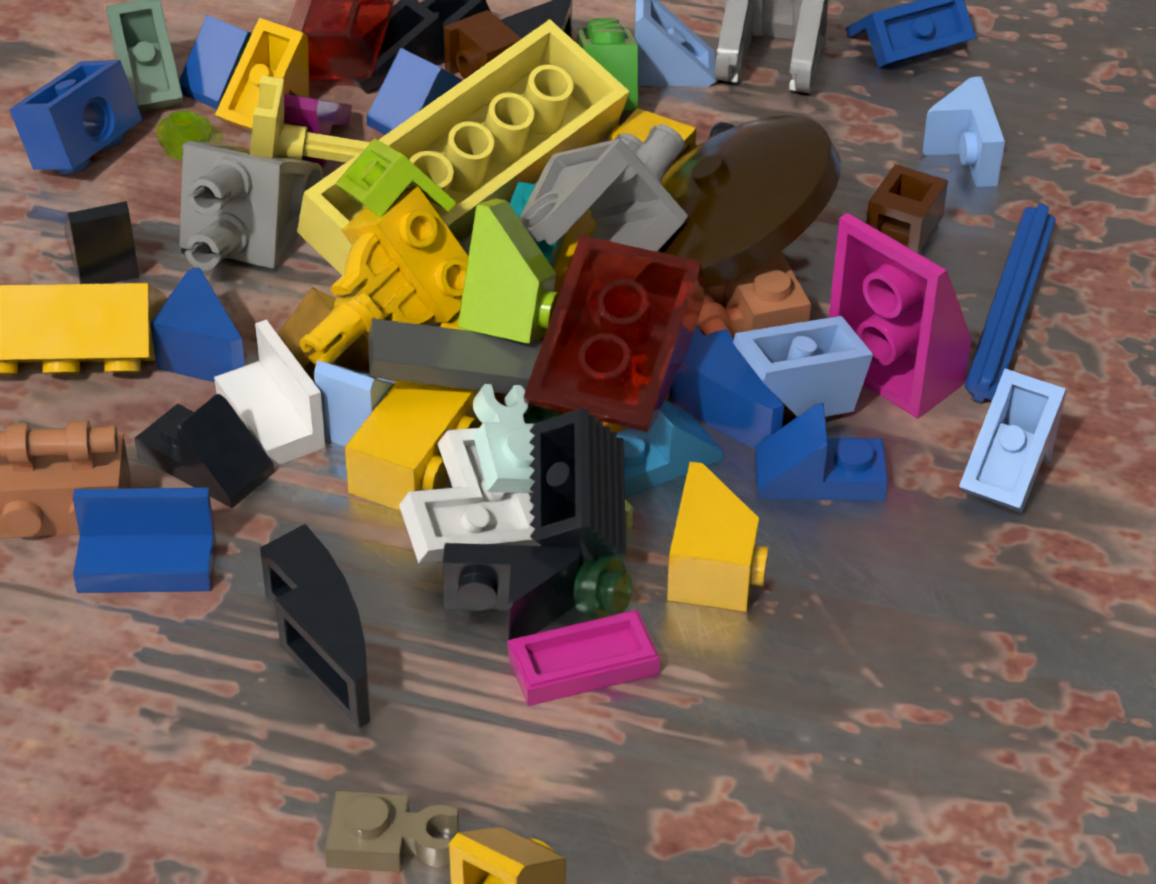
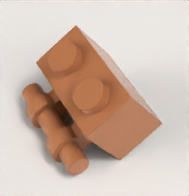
(755, 300)
(44, 469)

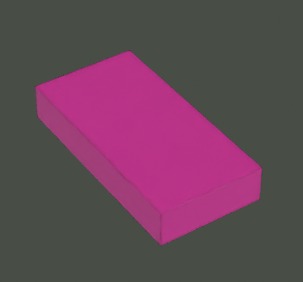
(583, 657)

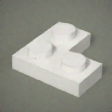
(467, 510)

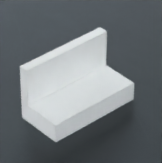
(276, 400)

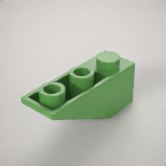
(615, 51)

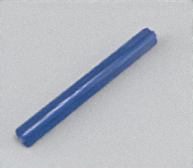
(1010, 302)

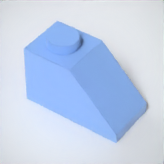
(809, 363)

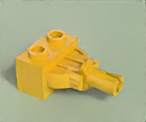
(396, 270)

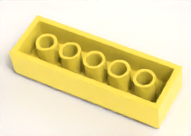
(486, 134)

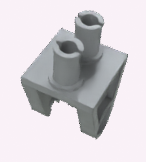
(787, 19)
(617, 184)
(240, 204)

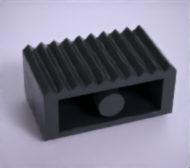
(578, 486)

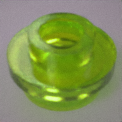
(180, 128)

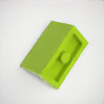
(382, 175)

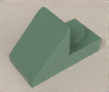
(145, 52)

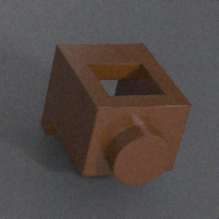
(475, 42)
(908, 206)

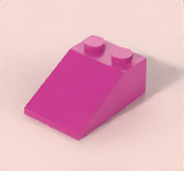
(903, 315)

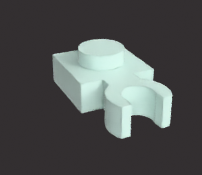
(504, 441)

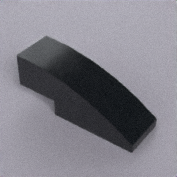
(420, 31)
(318, 619)

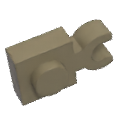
(379, 829)

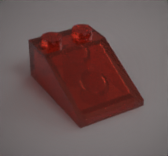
(617, 333)

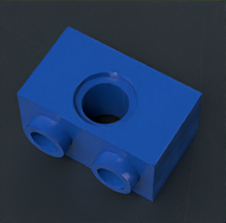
(76, 116)

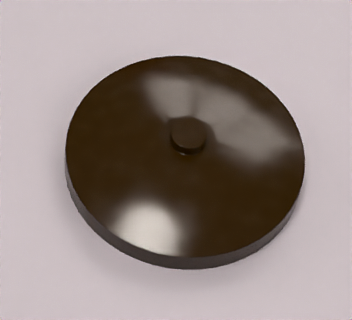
(750, 193)

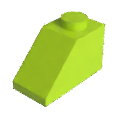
(506, 278)

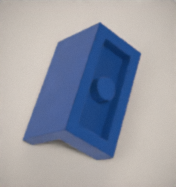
(915, 29)
(144, 540)

